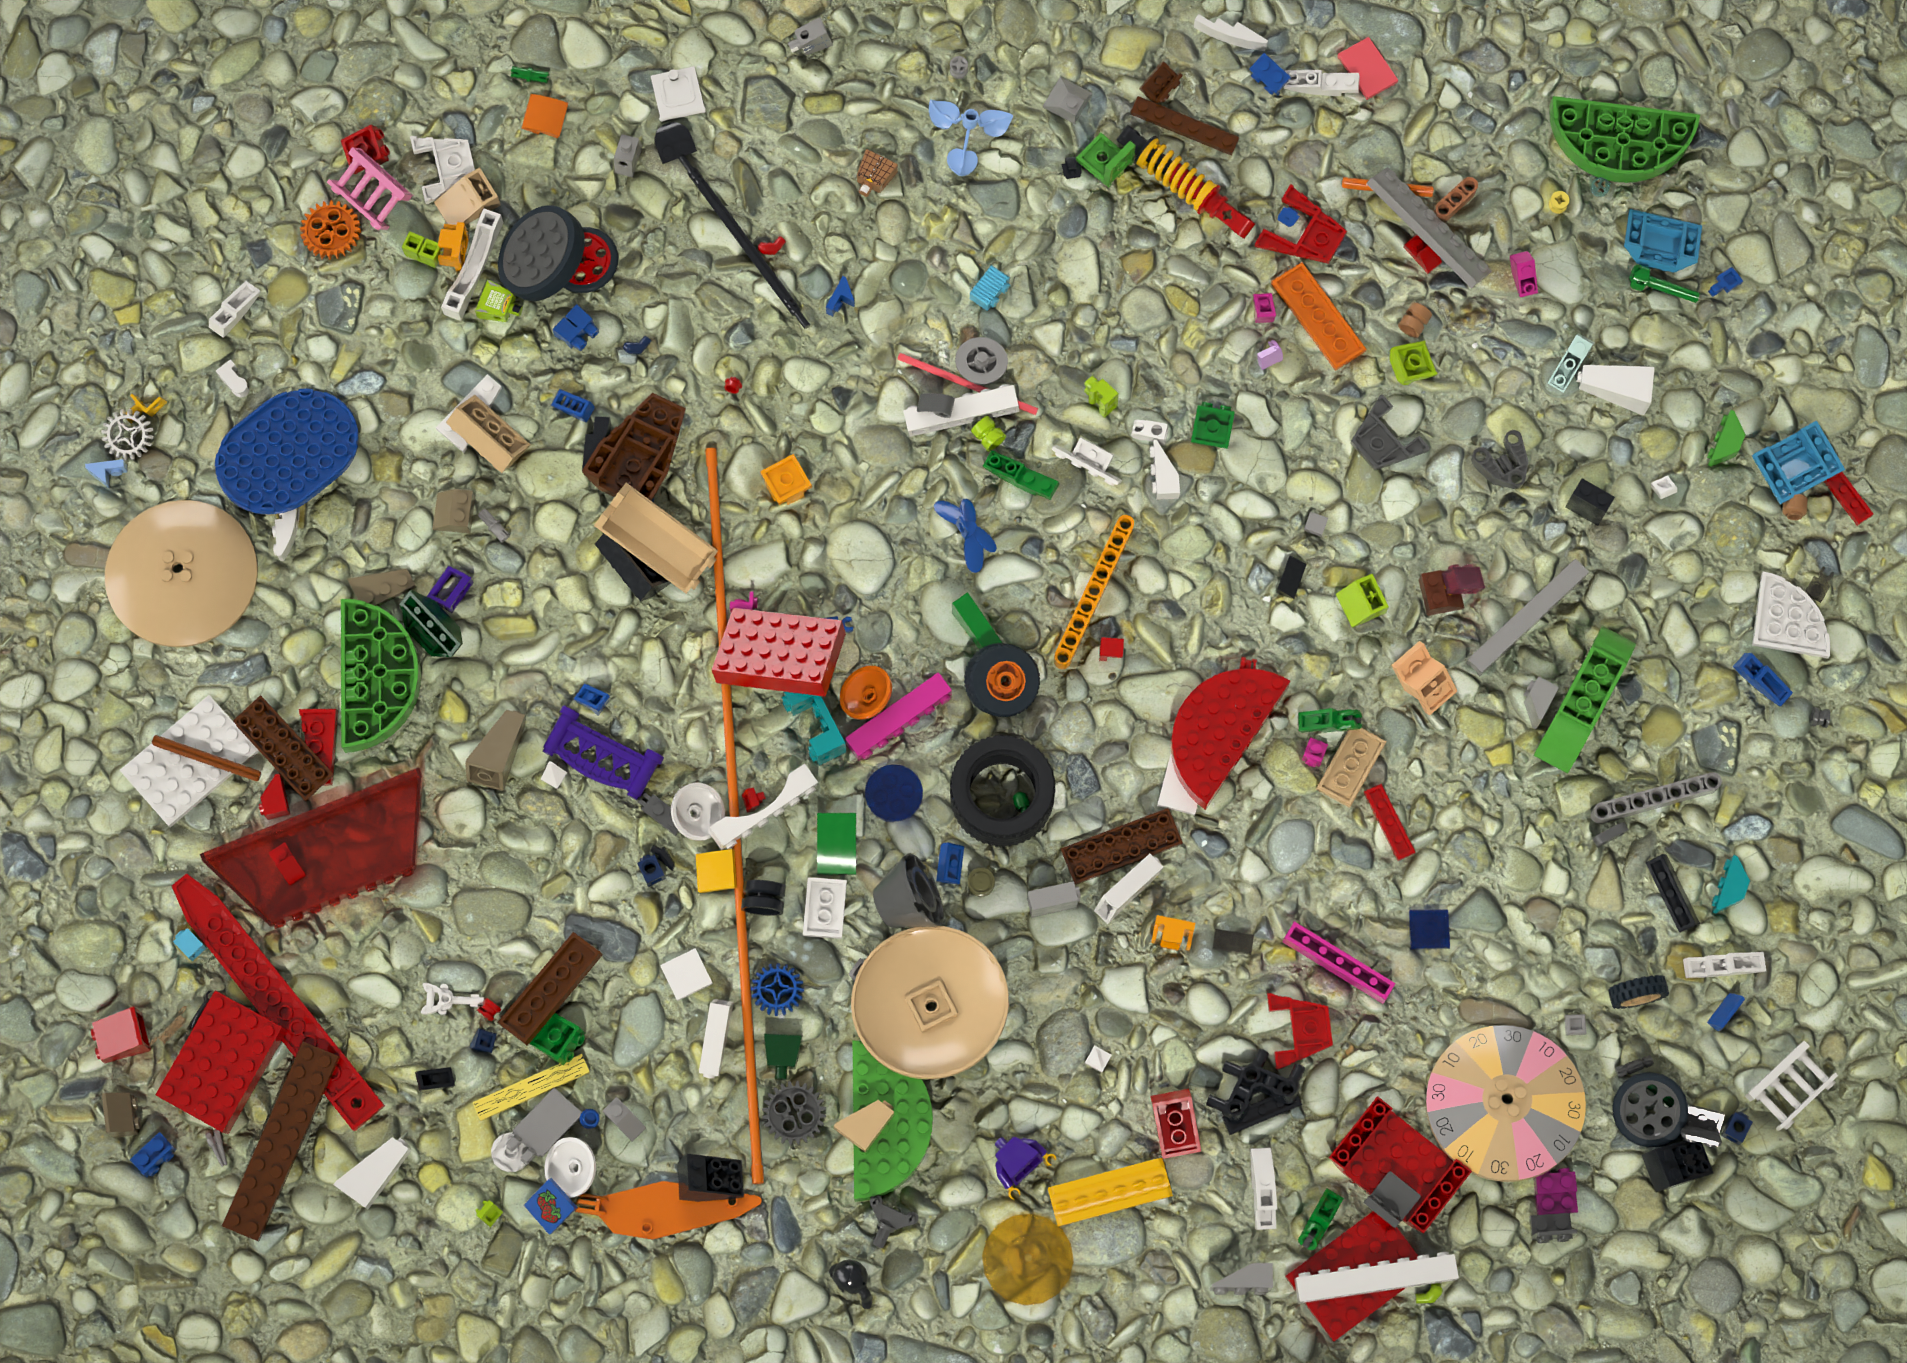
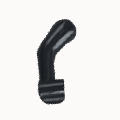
(200, 1010)

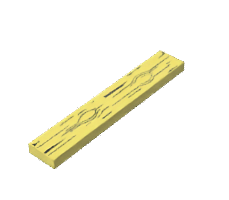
(530, 1087)

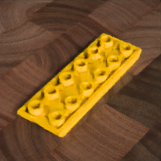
(1110, 1192)

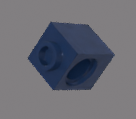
(651, 878)
(1733, 1135)

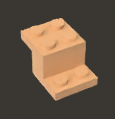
(1424, 678)

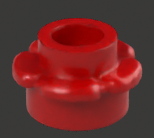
(732, 385)

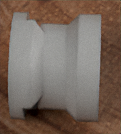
(958, 62)

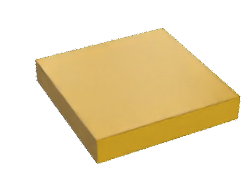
(716, 871)

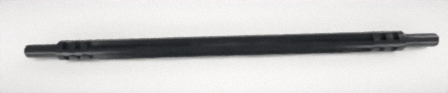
(744, 241)

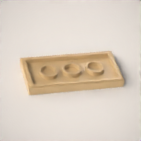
(1351, 766)

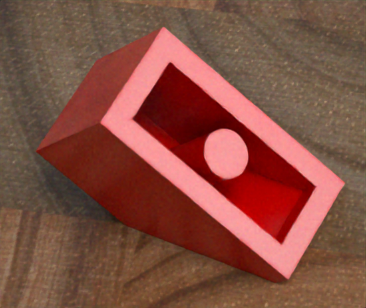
(274, 799)

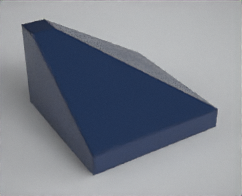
(483, 1040)

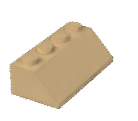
(487, 433)

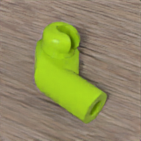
(1431, 1296)

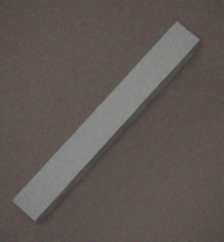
(1527, 617)

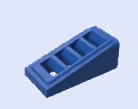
(583, 411)

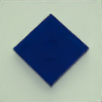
(1429, 929)

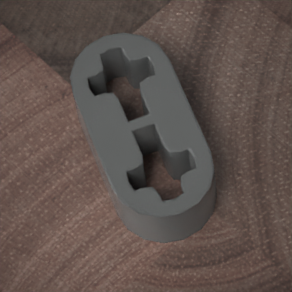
(1610, 834)

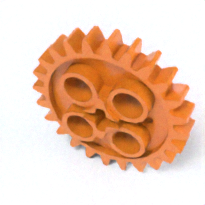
(323, 216)

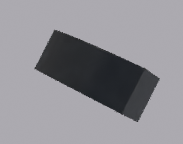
(601, 429)

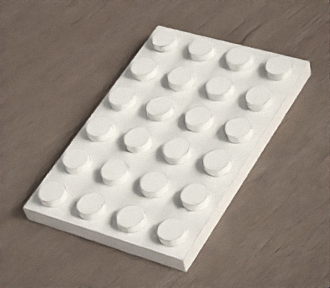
(178, 783)

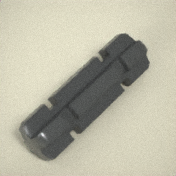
(1634, 1066)

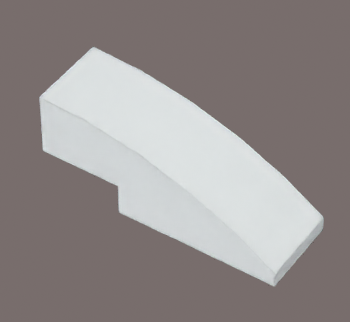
(233, 309)

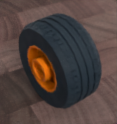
(1019, 682)

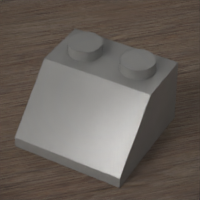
(1538, 698)

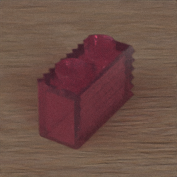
(1463, 579)

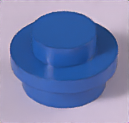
(589, 1118)

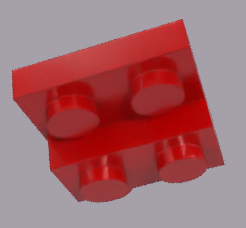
(370, 141)

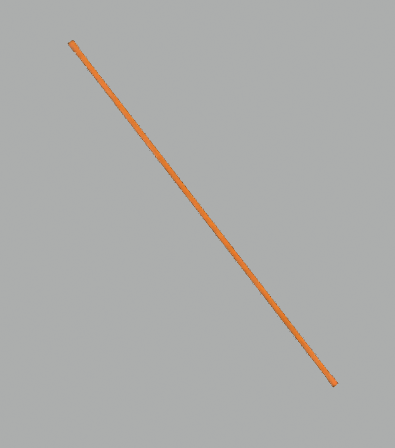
(756, 1167)

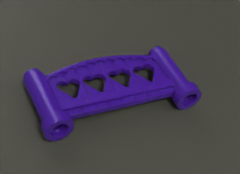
(568, 729)

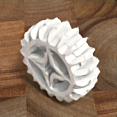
(132, 441)

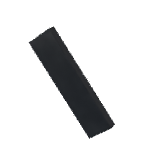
(1260, 1112)

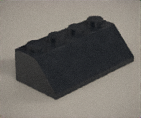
(636, 574)

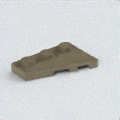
(382, 587)

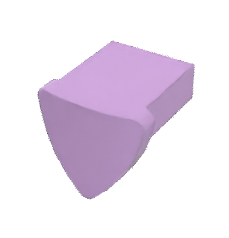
(1270, 355)

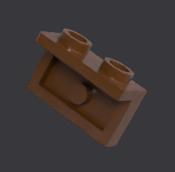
(1160, 83)

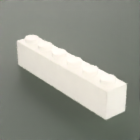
(966, 410)

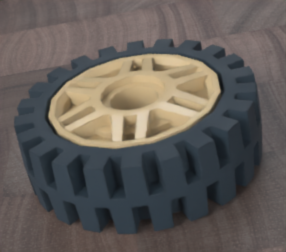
(1638, 991)

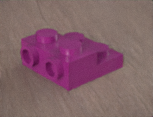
(1556, 1192)

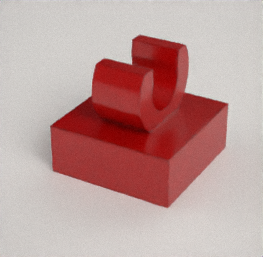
(752, 799)

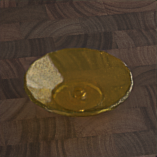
(1025, 1280)

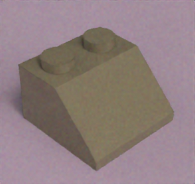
(454, 511)
(120, 1114)

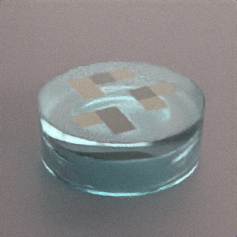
(1600, 187)

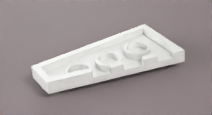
(487, 391)

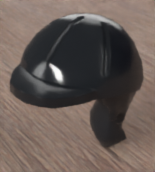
(853, 1278)

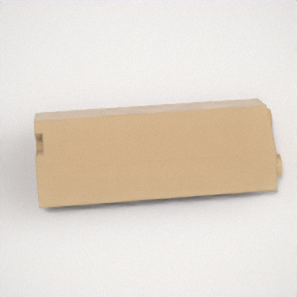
(656, 538)

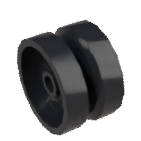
(763, 897)

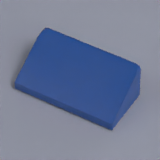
(950, 863)
(1725, 1011)

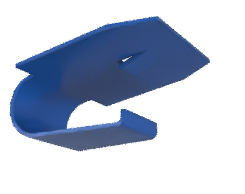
(1288, 216)

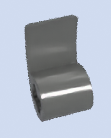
(937, 403)

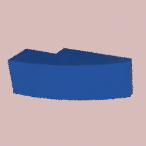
(1762, 678)

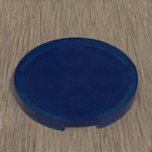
(893, 793)

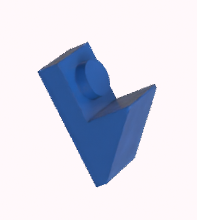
(841, 293)
(592, 698)

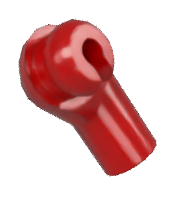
(771, 248)

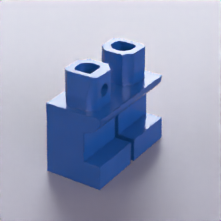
(575, 327)

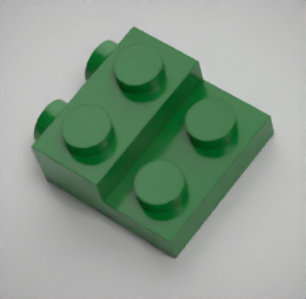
(1213, 425)
(559, 1039)

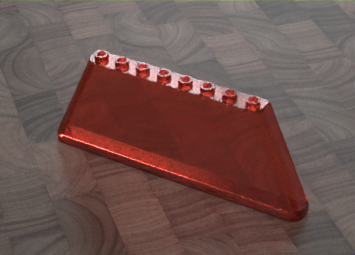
(339, 846)

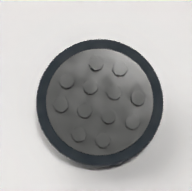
(541, 253)

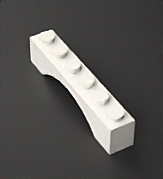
(466, 282)
(730, 829)

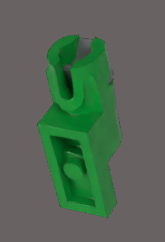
(1329, 720)
(1320, 1219)

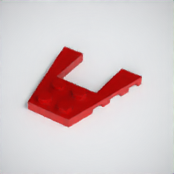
(1319, 239)

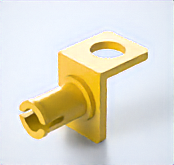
(141, 407)

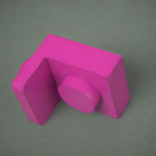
(740, 603)
(1314, 752)

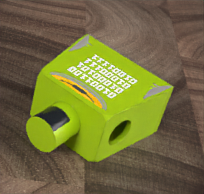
(497, 303)

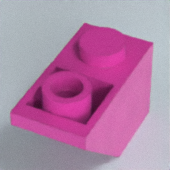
(1524, 273)

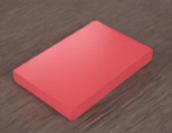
(1369, 63)

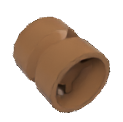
(1413, 322)

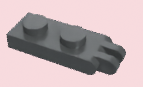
(659, 812)

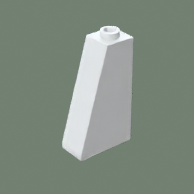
(1128, 888)
(715, 1037)
(373, 1173)

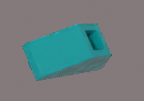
(1732, 886)

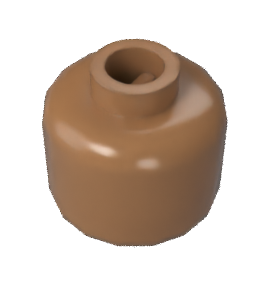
(1795, 507)

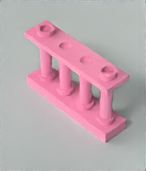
(386, 181)

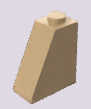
(866, 1124)

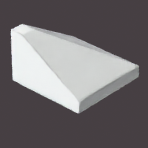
(553, 775)

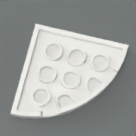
(1788, 619)

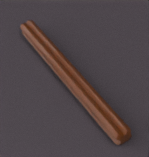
(206, 758)

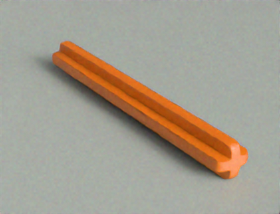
(1361, 184)

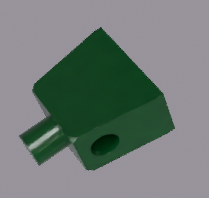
(782, 1053)

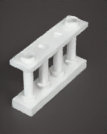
(1772, 1079)

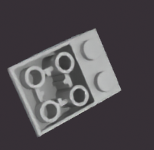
(1254, 1277)

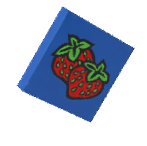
(550, 1206)

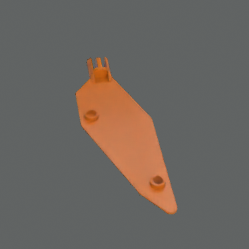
(657, 1211)

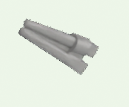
(216, 1144)

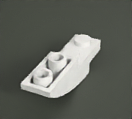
(1321, 83)
(285, 532)
(1264, 1188)

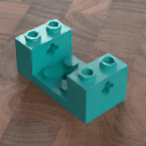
(829, 743)

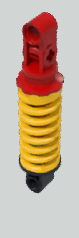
(1202, 195)

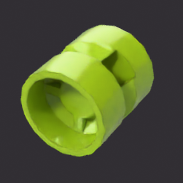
(990, 436)

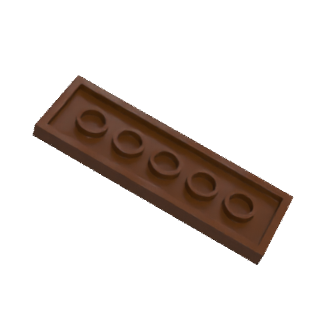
(550, 988)

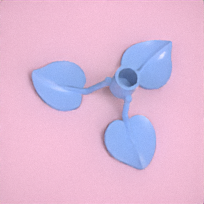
(993, 122)

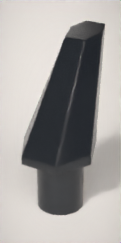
(663, 856)

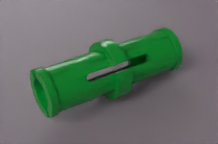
(530, 74)

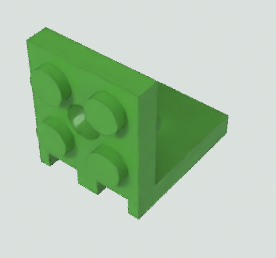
(1116, 161)

